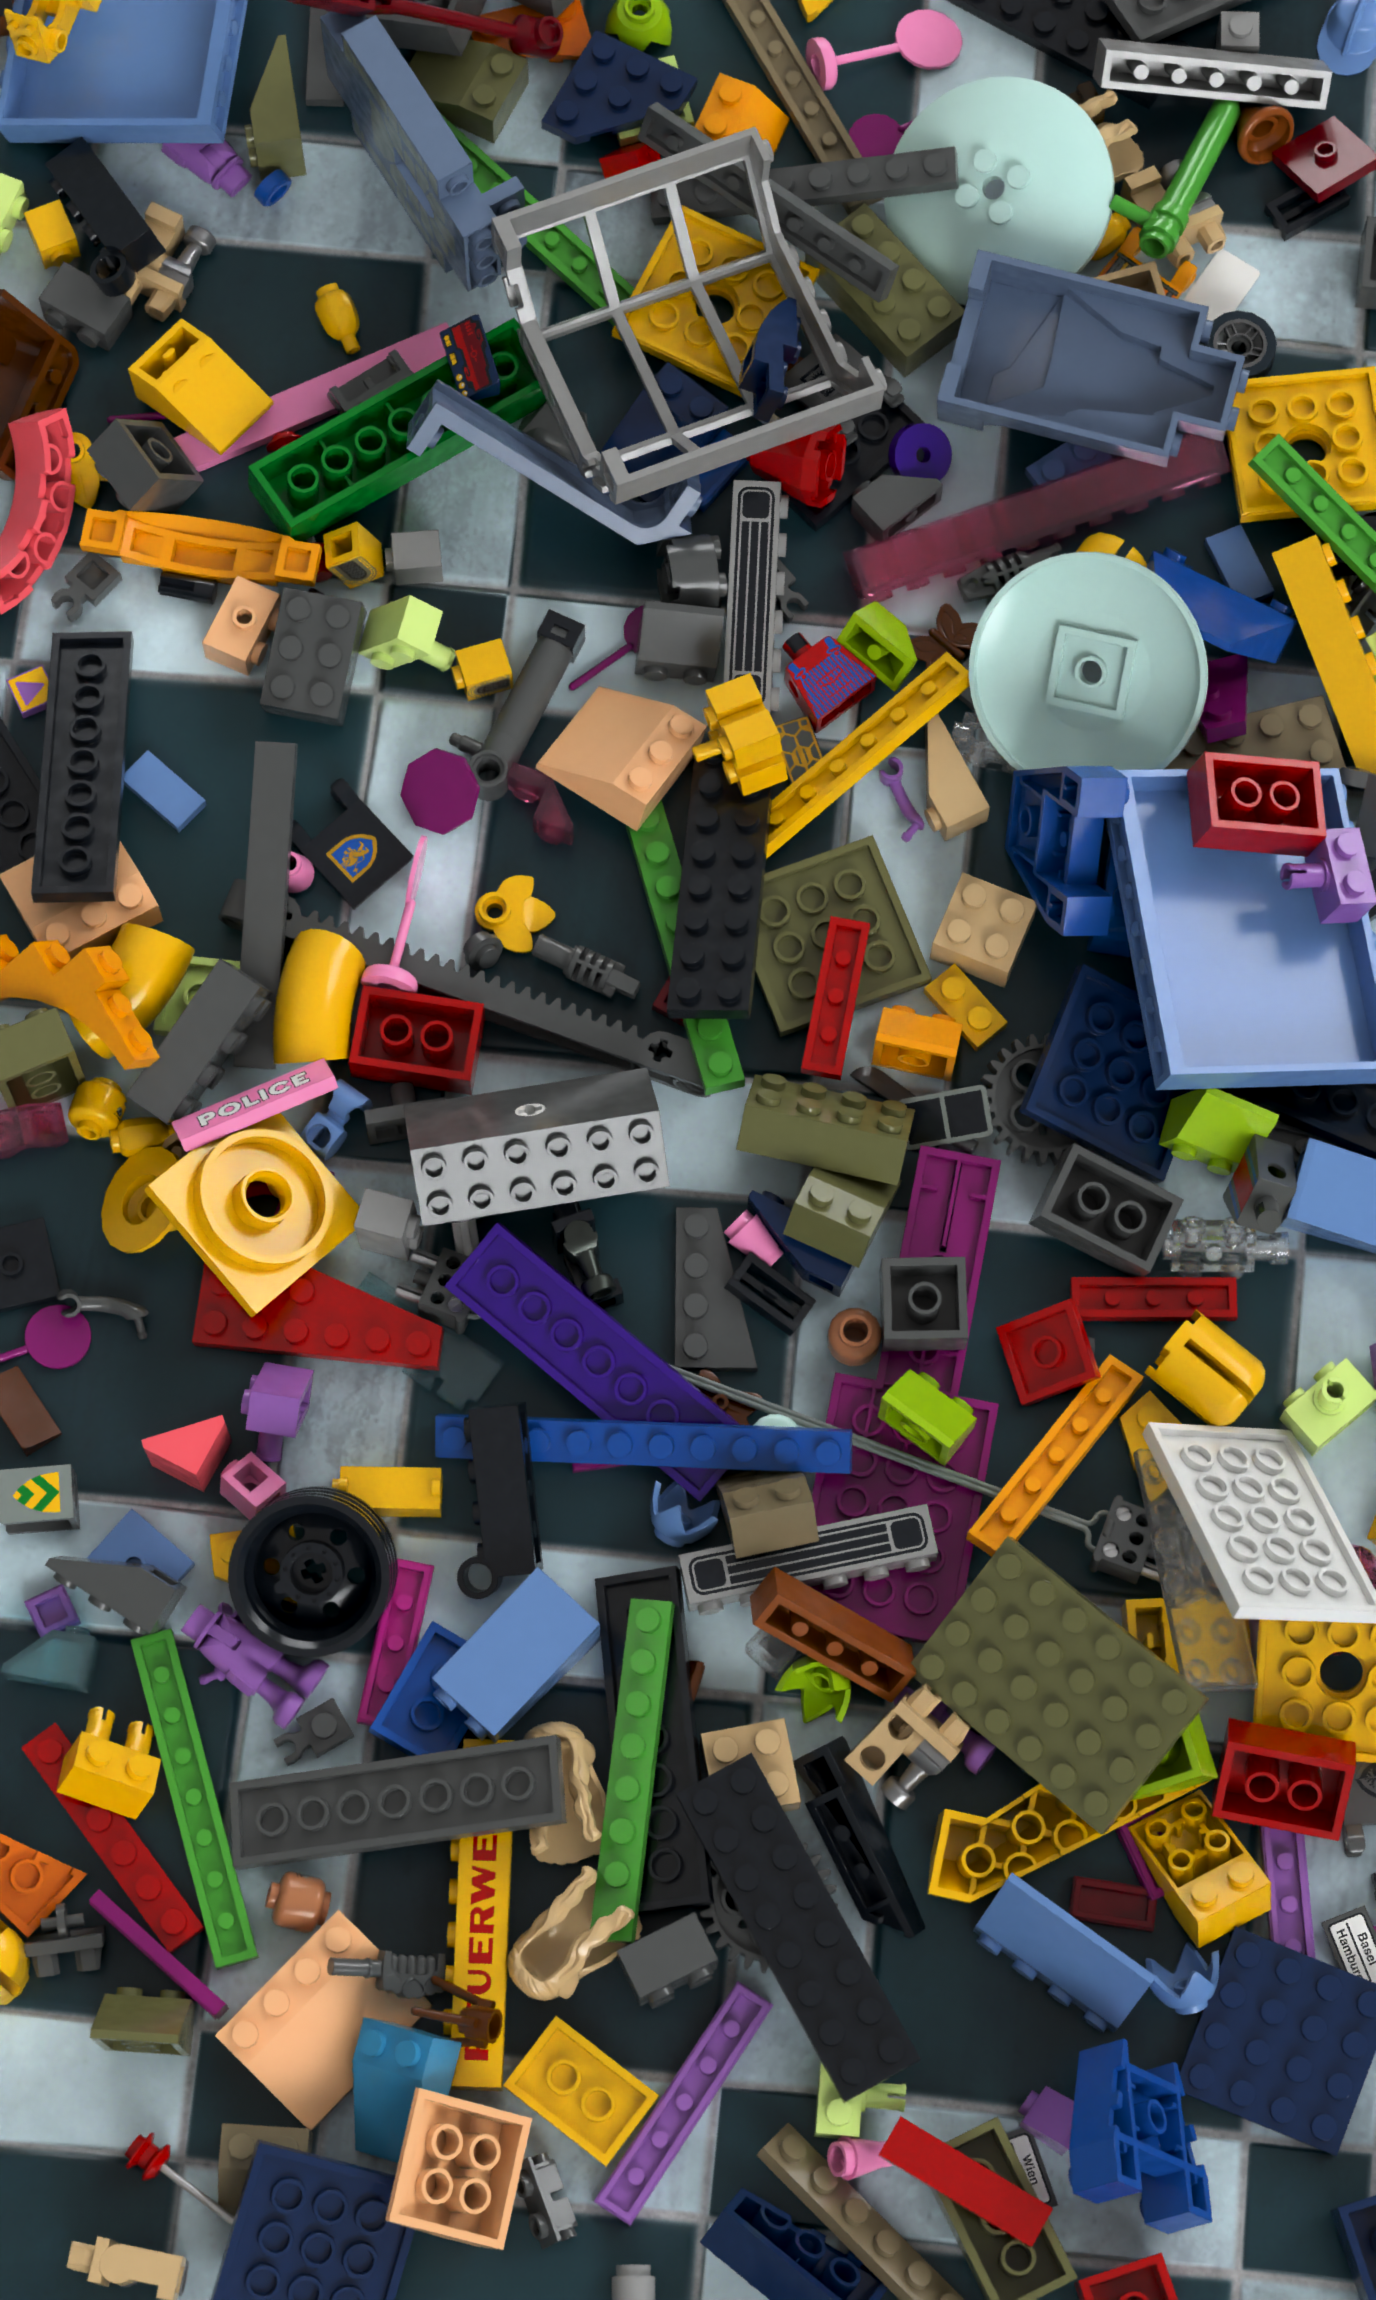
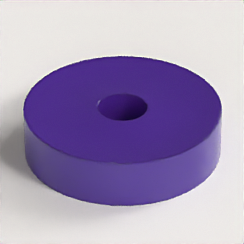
(932, 442)

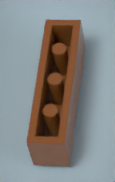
(832, 1634)

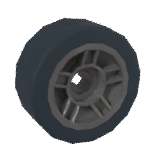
(1249, 332)

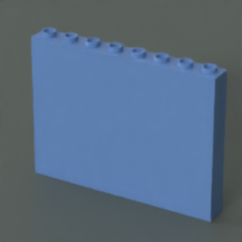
(129, 75)
(1230, 963)

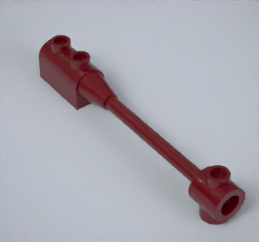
(525, 35)

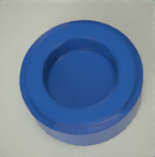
(272, 188)

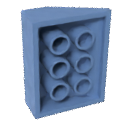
(1062, 1954)

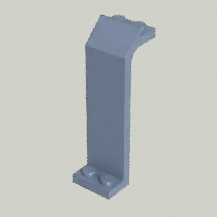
(636, 521)

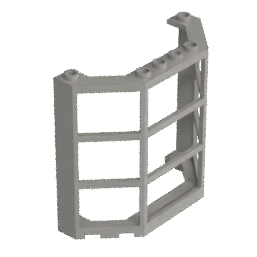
(861, 389)

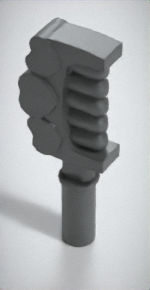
(395, 1974)

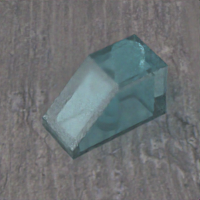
(57, 1660)

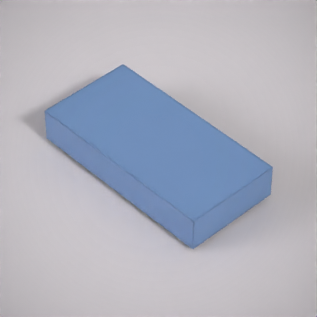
(1239, 563)
(163, 791)

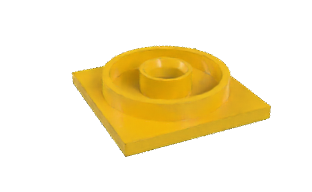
(672, 326)
(1318, 407)
(247, 1251)
(1291, 1684)

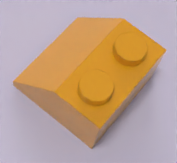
(740, 106)
(917, 1042)

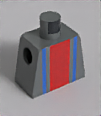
(1261, 1195)

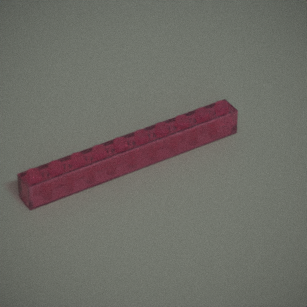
(1029, 515)

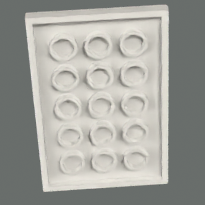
(1262, 1523)

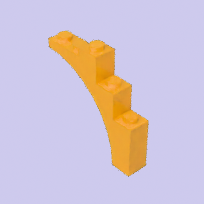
(83, 988)

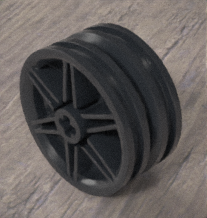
(260, 1594)

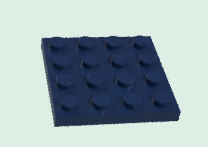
(1099, 1077)
(1283, 2042)
(312, 2232)

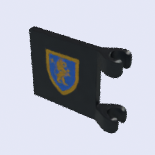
(353, 851)

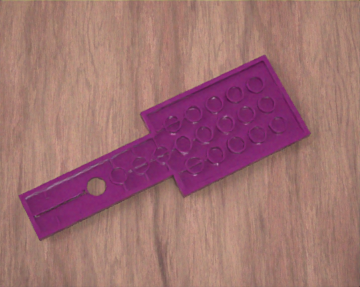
(918, 1601)

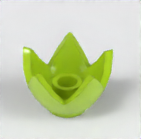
(640, 30)
(819, 1688)

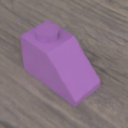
(1048, 2118)

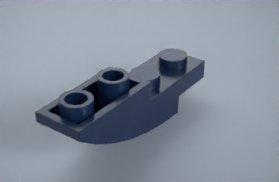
(769, 357)

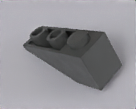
(131, 1589)

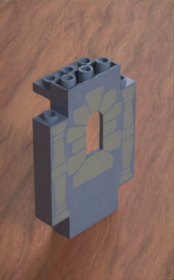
(416, 149)

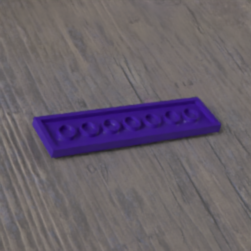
(580, 1344)

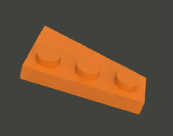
(572, 20)
(32, 1884)

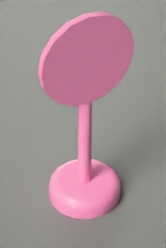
(922, 38)
(391, 975)

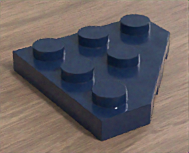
(613, 90)

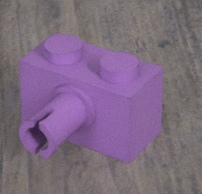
(1337, 875)
(276, 1406)

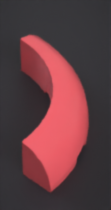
(40, 502)

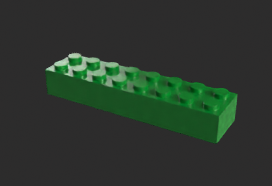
(365, 450)

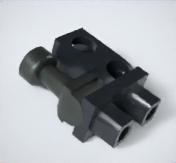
(578, 1240)

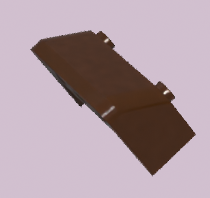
(34, 371)

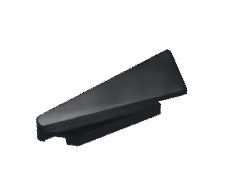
(857, 1839)

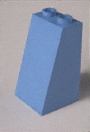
(1334, 1196)
(516, 1656)

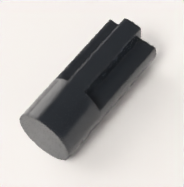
(188, 587)

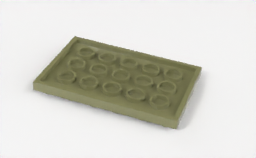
(1057, 1685)

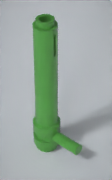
(1170, 215)

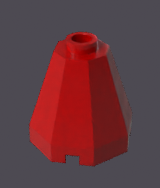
(805, 465)

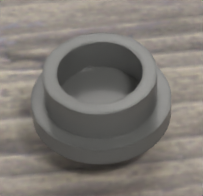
(482, 950)

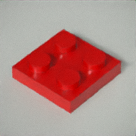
(1048, 1352)

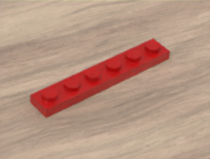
(119, 1849)

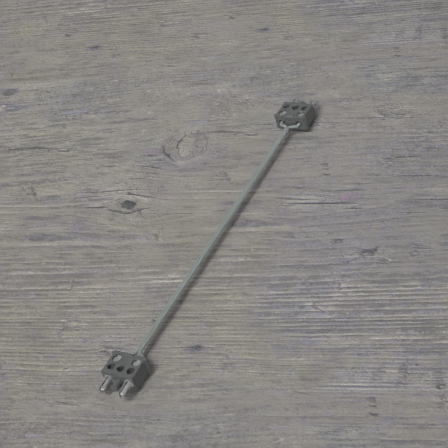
(1108, 1556)

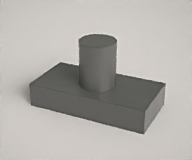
(389, 1122)

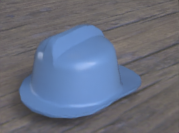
(1349, 37)

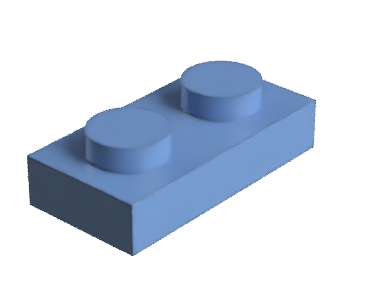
(1063, 461)

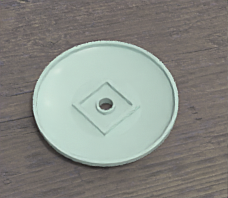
(1052, 173)
(1033, 653)

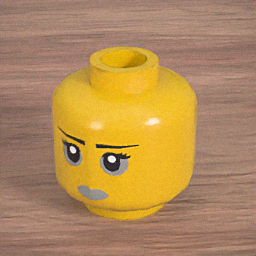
(97, 1108)

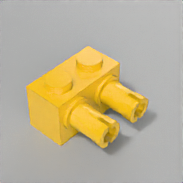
(107, 1772)

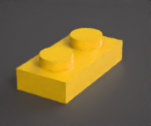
(962, 1000)

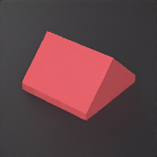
(190, 1451)

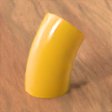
(155, 970)
(316, 998)

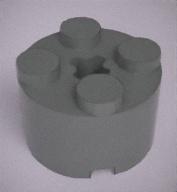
(691, 571)

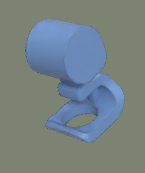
(326, 1131)

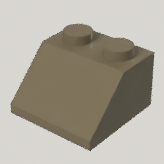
(237, 2150)

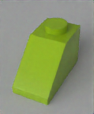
(880, 644)

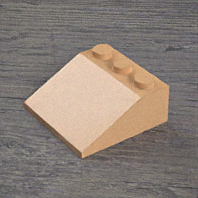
(623, 753)
(84, 923)
(458, 2169)

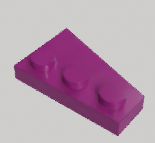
(1226, 699)

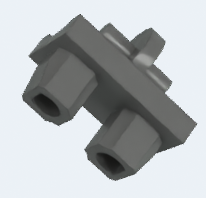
(46, 1946)

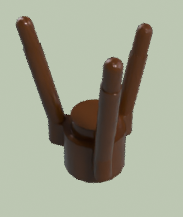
(478, 2023)

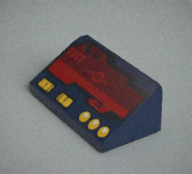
(471, 359)

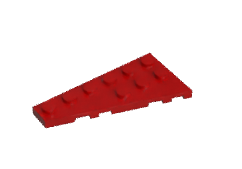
(318, 1321)

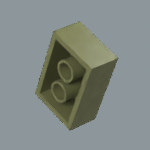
(37, 1060)

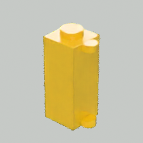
(395, 1489)

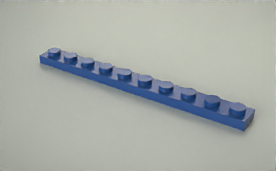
(669, 1444)

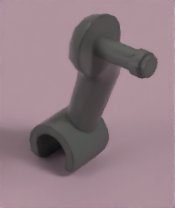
(106, 1304)

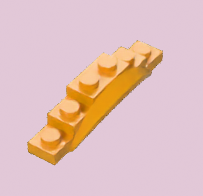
(201, 547)

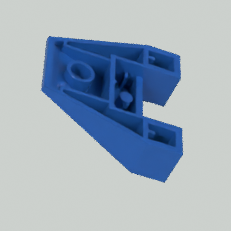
(1226, 615)
(1058, 839)

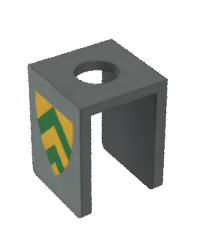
(39, 1499)

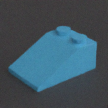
(386, 2070)

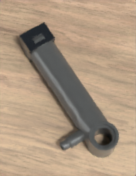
(556, 646)

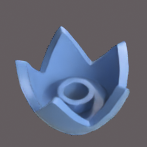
(675, 1520)
(1189, 1984)

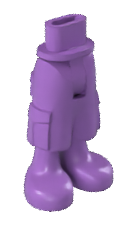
(212, 163)
(248, 1660)

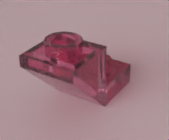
(551, 817)
(31, 1127)

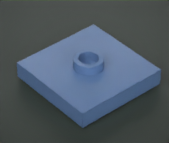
(140, 1543)

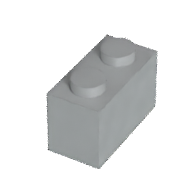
(388, 1225)

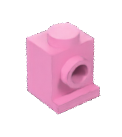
(254, 1476)

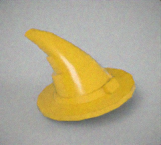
(128, 1214)

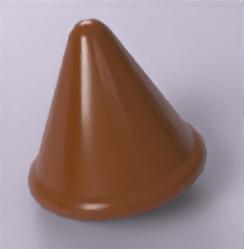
(1262, 132)

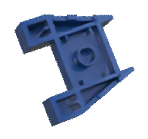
(1135, 2140)

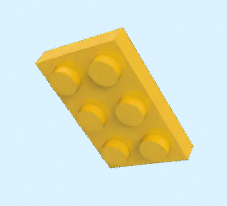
(581, 2091)

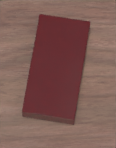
(1112, 1904)

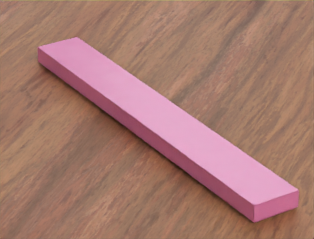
(309, 400)

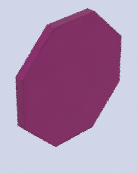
(440, 791)

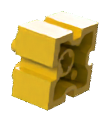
(743, 735)

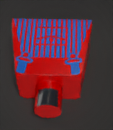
(825, 678)

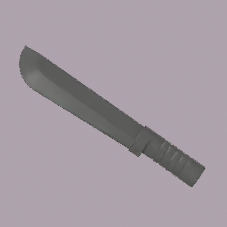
(891, 1090)

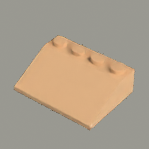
(306, 2023)

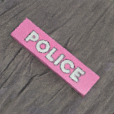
(254, 1105)

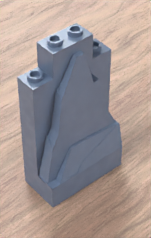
(1087, 363)

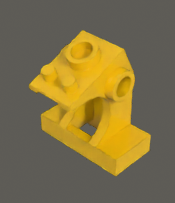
(42, 42)

